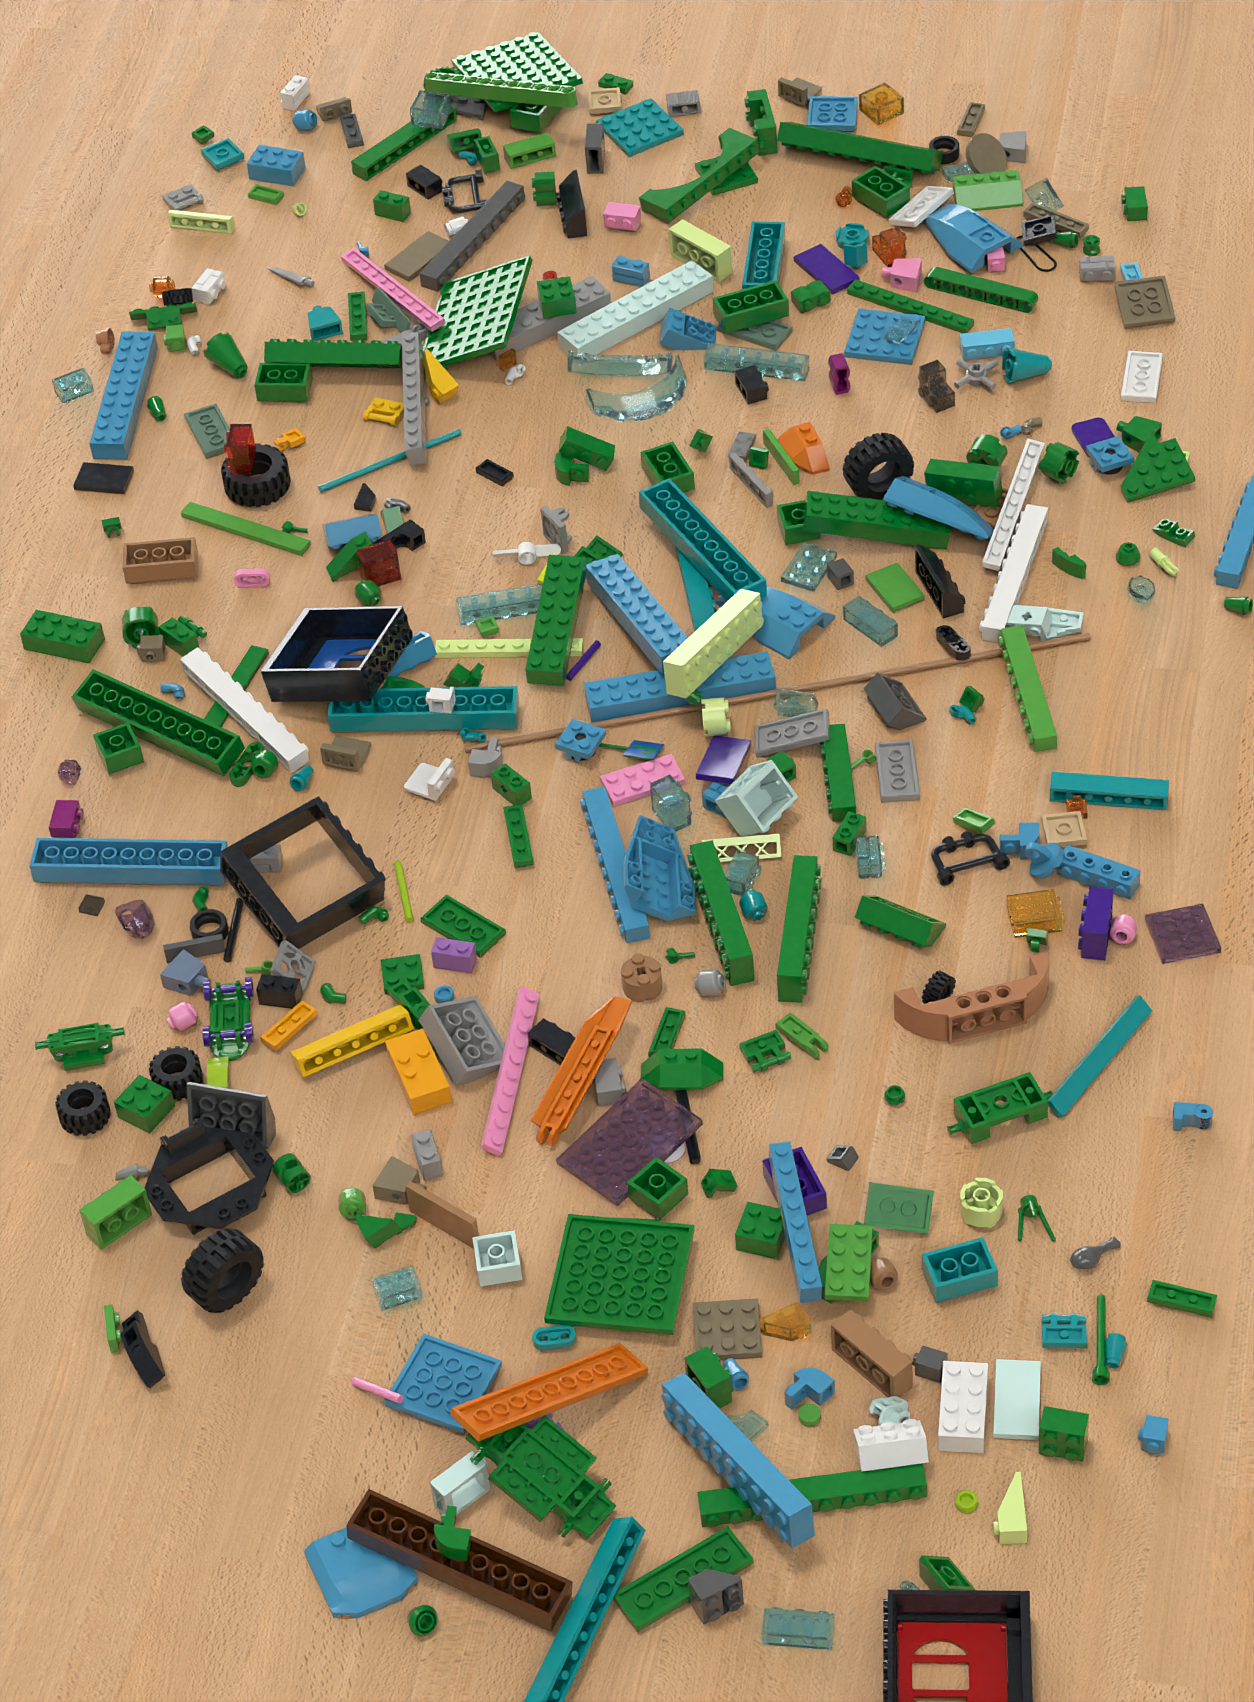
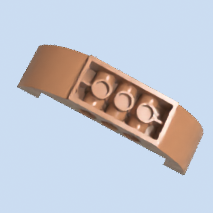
(978, 1010)

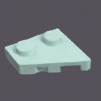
(1063, 623)

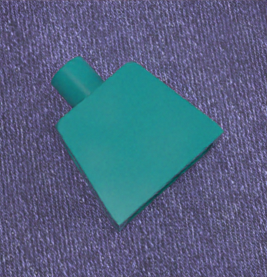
(324, 323)

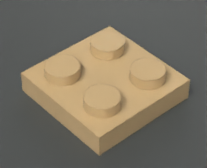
(604, 100)
(1064, 829)

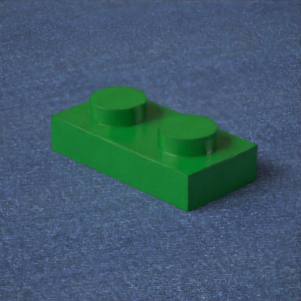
(613, 81)

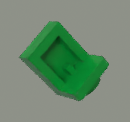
(701, 440)
(718, 1180)

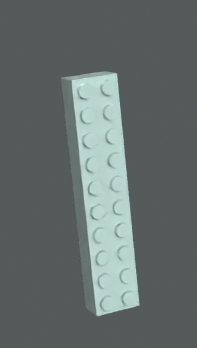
(636, 310)

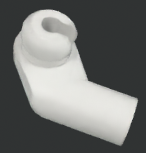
(191, 342)
(514, 373)

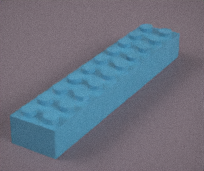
(123, 395)
(635, 608)
(647, 690)
(127, 861)
(738, 1460)

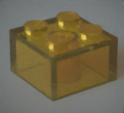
(881, 103)

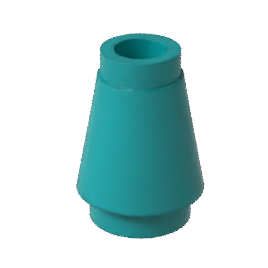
(301, 778)
(1115, 1349)

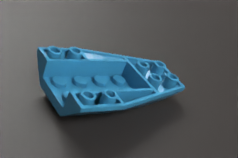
(968, 235)
(937, 505)
(657, 872)

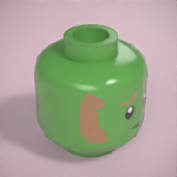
(352, 1202)

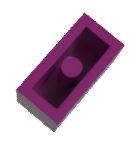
(66, 819)

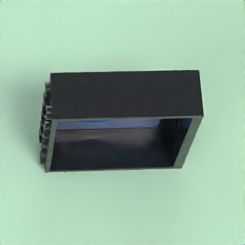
(322, 638)

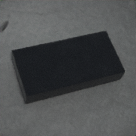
(494, 472)

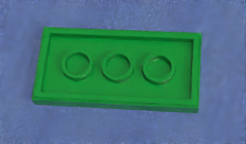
(463, 924)

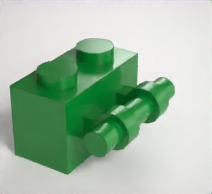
(181, 634)

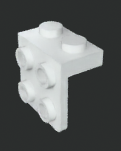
(430, 780)

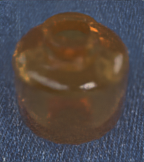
(161, 284)

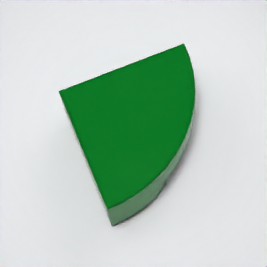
(405, 1220)

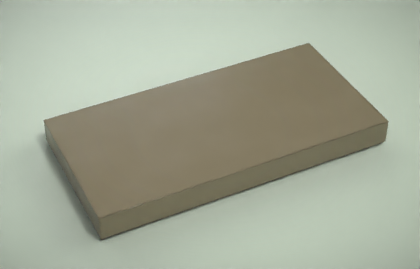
(416, 256)

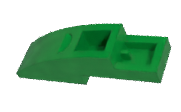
(411, 1000)

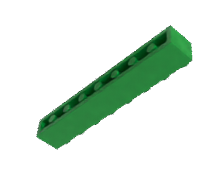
(395, 147)

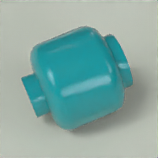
(753, 905)

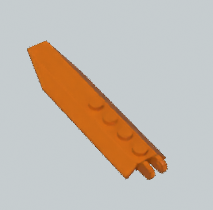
(579, 1069)

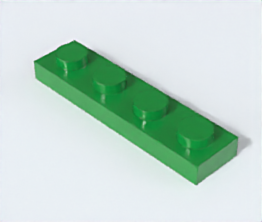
(357, 315)
(518, 835)

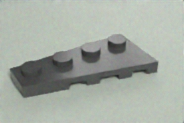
(469, 106)

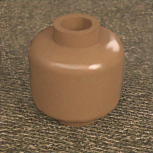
(882, 1274)

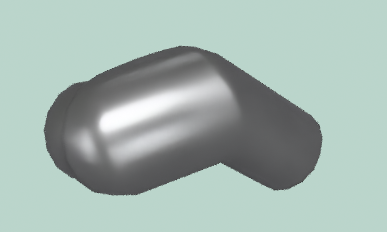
(390, 502)

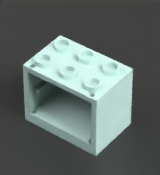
(756, 799)

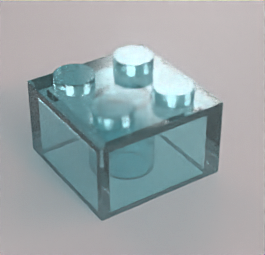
(430, 109)
(671, 803)

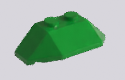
(682, 1069)

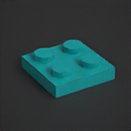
(222, 154)

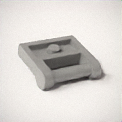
(182, 197)

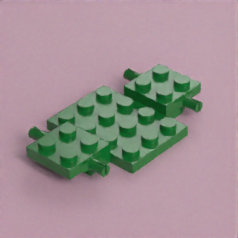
(546, 1472)

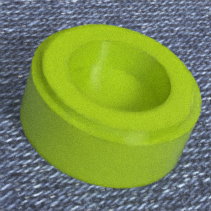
(966, 1501)

